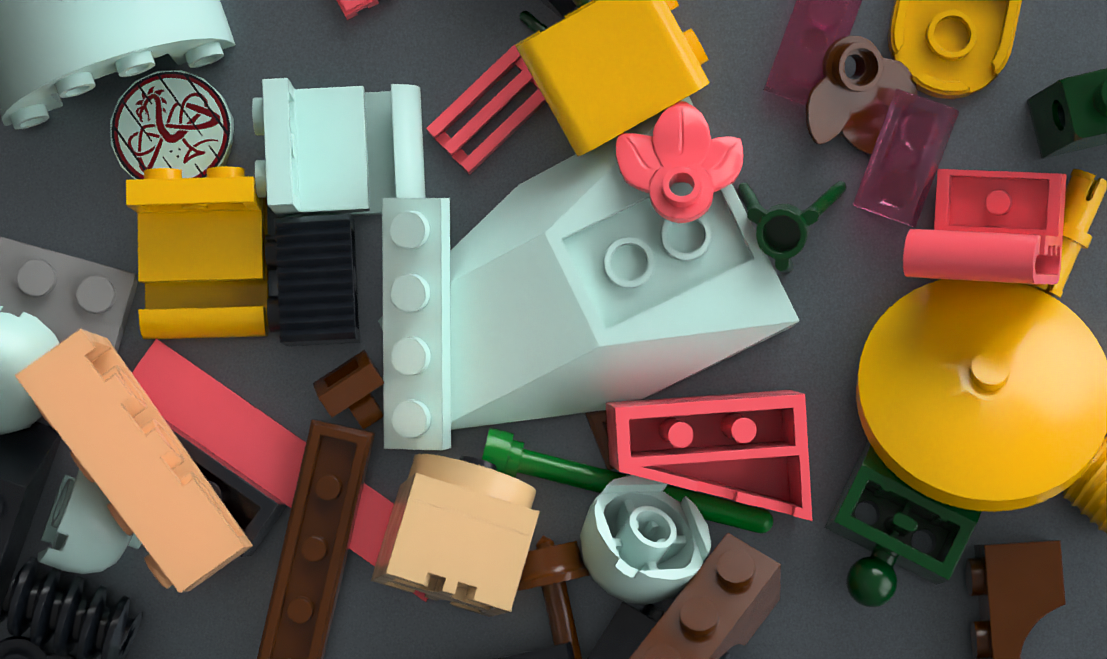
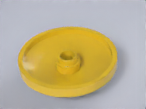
(983, 393)

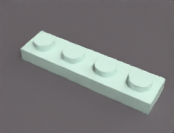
(416, 323)

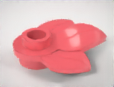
(679, 153)

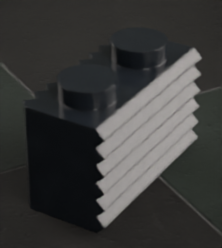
(314, 280)

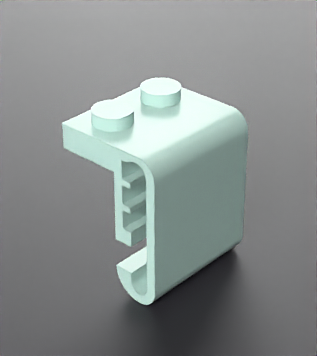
(337, 148)

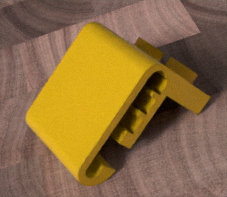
(613, 67)
(201, 254)

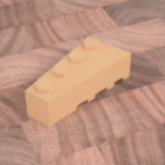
(134, 460)

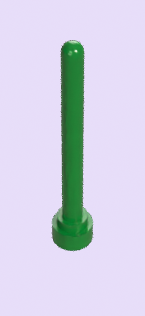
(513, 459)

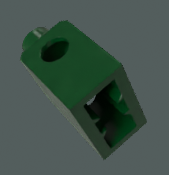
(1084, 109)

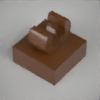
(351, 388)

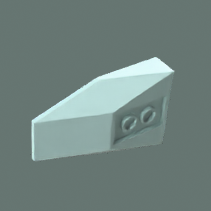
(597, 298)

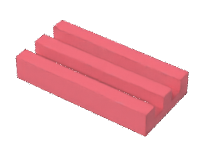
(476, 91)

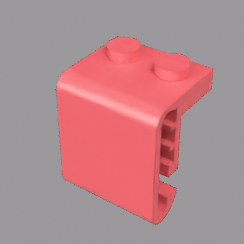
(991, 228)

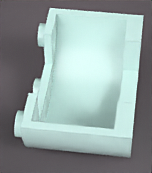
(65, 45)

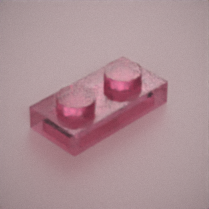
(805, 41)
(906, 157)

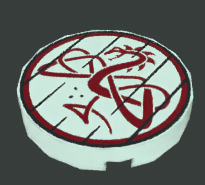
(171, 123)

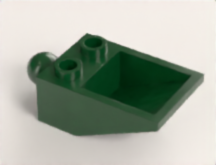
(899, 515)

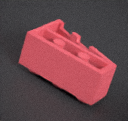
(721, 445)

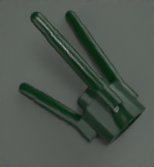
(784, 227)

